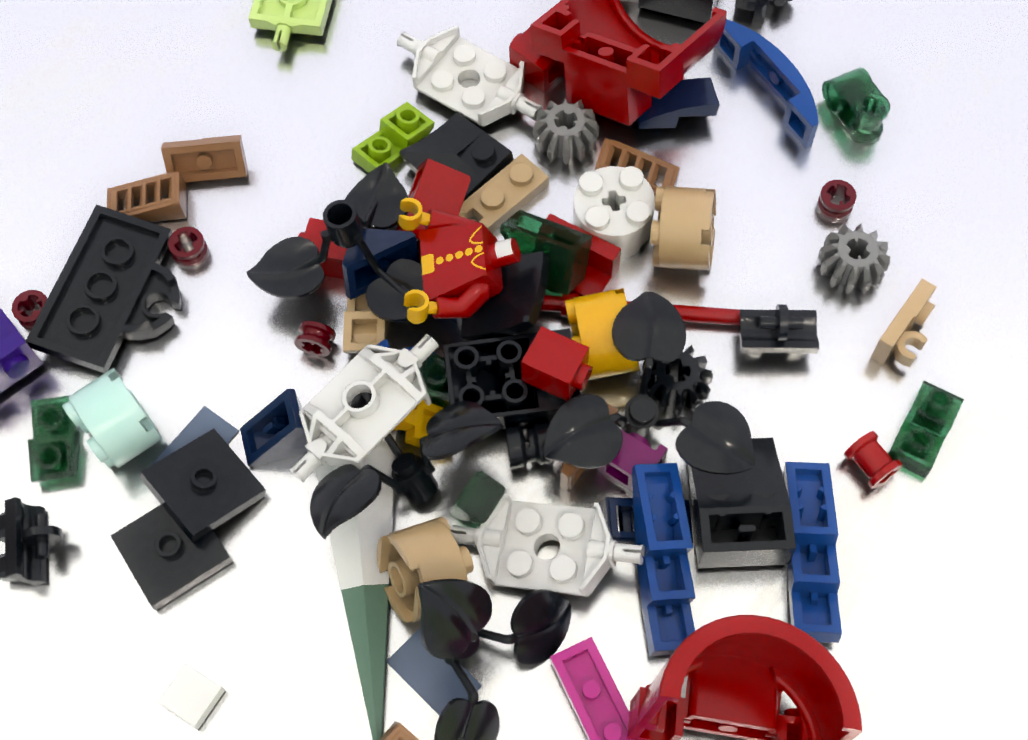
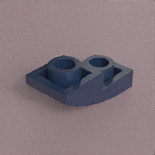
(685, 99)

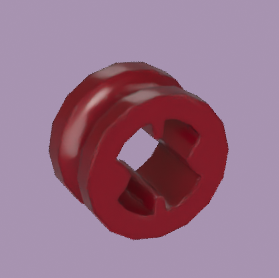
(828, 192)
(182, 236)
(27, 301)
(315, 338)

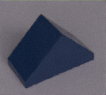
(386, 248)
(275, 431)

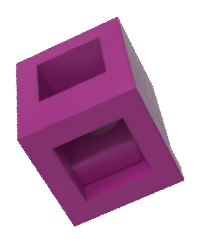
(634, 451)

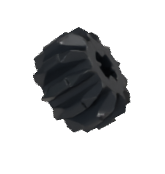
(691, 384)

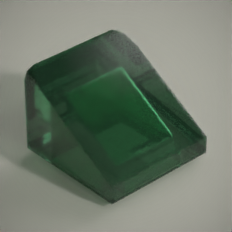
(478, 499)

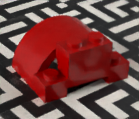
(612, 60)
(732, 681)

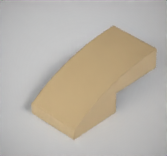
(361, 326)

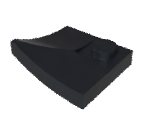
(463, 148)
(516, 305)

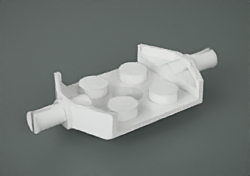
(449, 59)
(349, 434)
(517, 529)

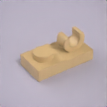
(898, 333)

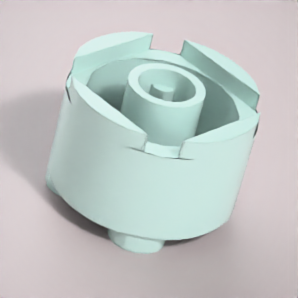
(113, 418)

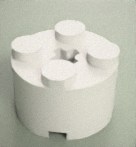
(615, 207)

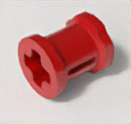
(873, 459)

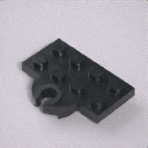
(107, 291)

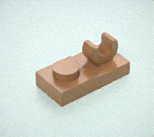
(206, 158)

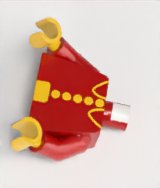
(457, 261)

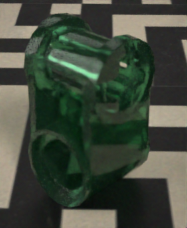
(857, 104)

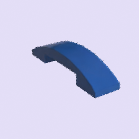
(744, 47)

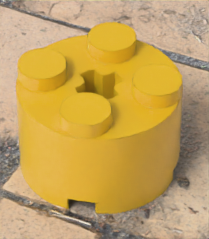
(592, 325)

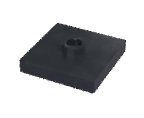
(203, 484)
(165, 558)

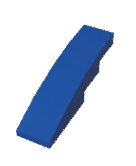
(814, 564)
(665, 572)

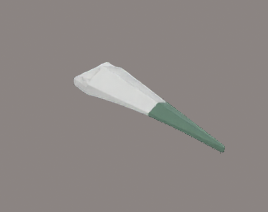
(363, 585)

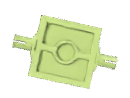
(289, 17)

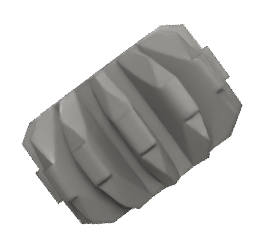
(565, 131)
(854, 259)

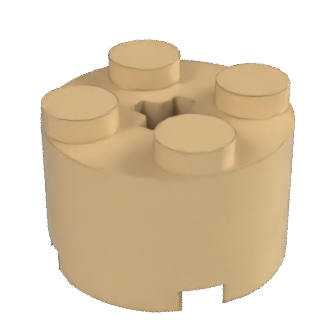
(684, 228)
(419, 556)

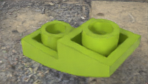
(396, 131)

